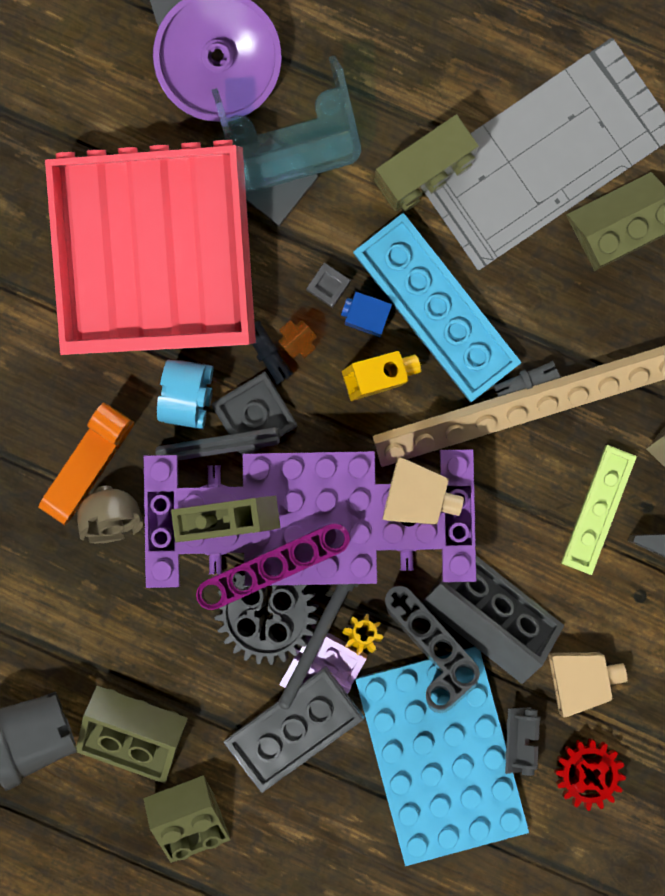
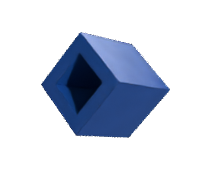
(366, 314)

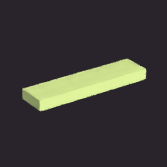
(598, 509)

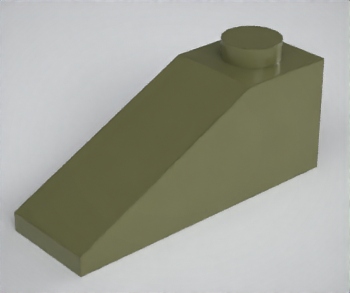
(225, 519)

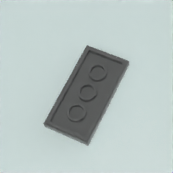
(286, 738)

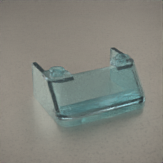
(300, 148)

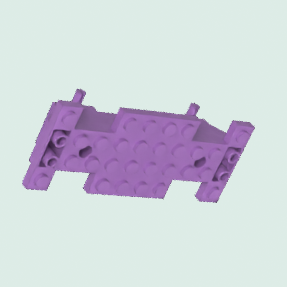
(310, 494)

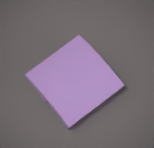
(341, 661)

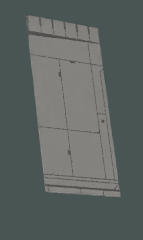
(551, 153)

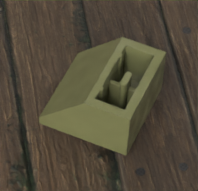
(186, 819)

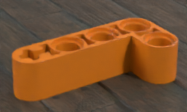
(80, 473)

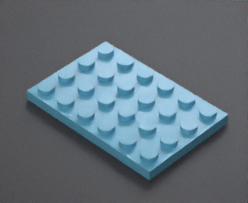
(440, 768)

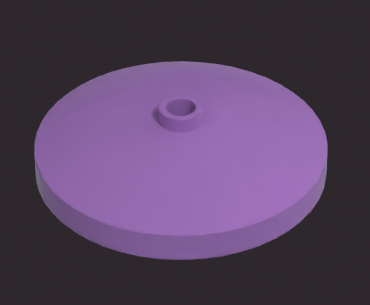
(186, 63)

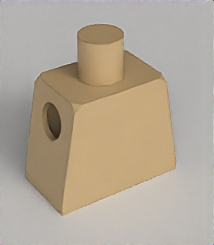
(419, 495)
(583, 680)

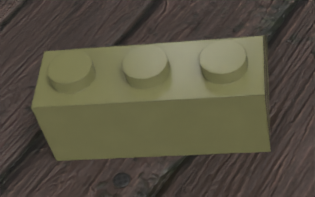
(621, 221)
(130, 734)

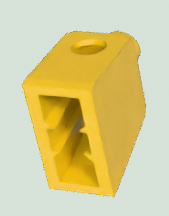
(368, 376)

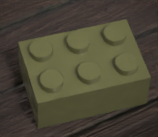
(426, 164)

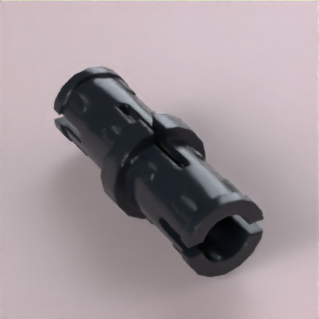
(269, 354)

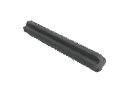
(221, 444)

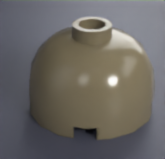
(107, 515)

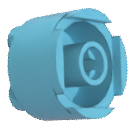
(184, 393)

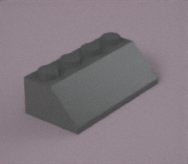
(497, 620)

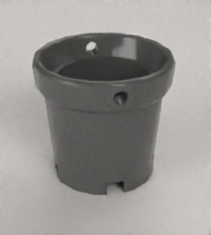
(32, 738)

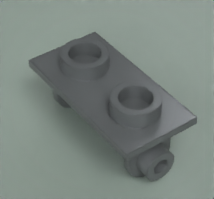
(519, 755)

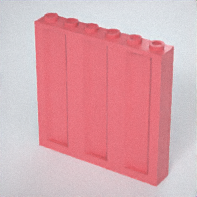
(151, 248)

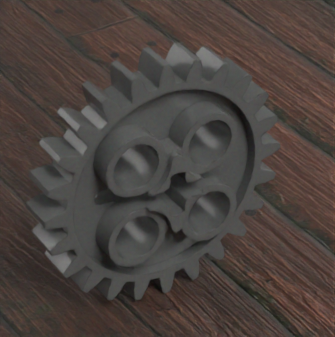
(294, 618)

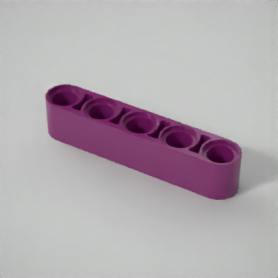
(261, 578)

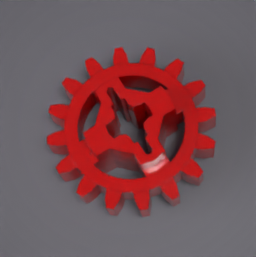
(581, 783)

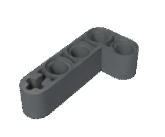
(427, 643)

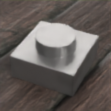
(328, 285)

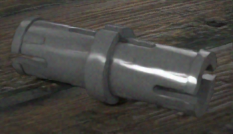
(528, 379)

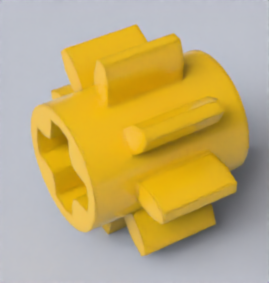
(370, 630)

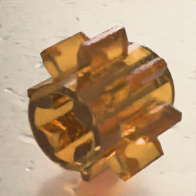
(297, 339)

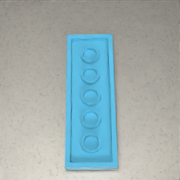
(436, 307)

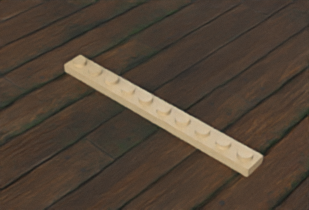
(521, 406)

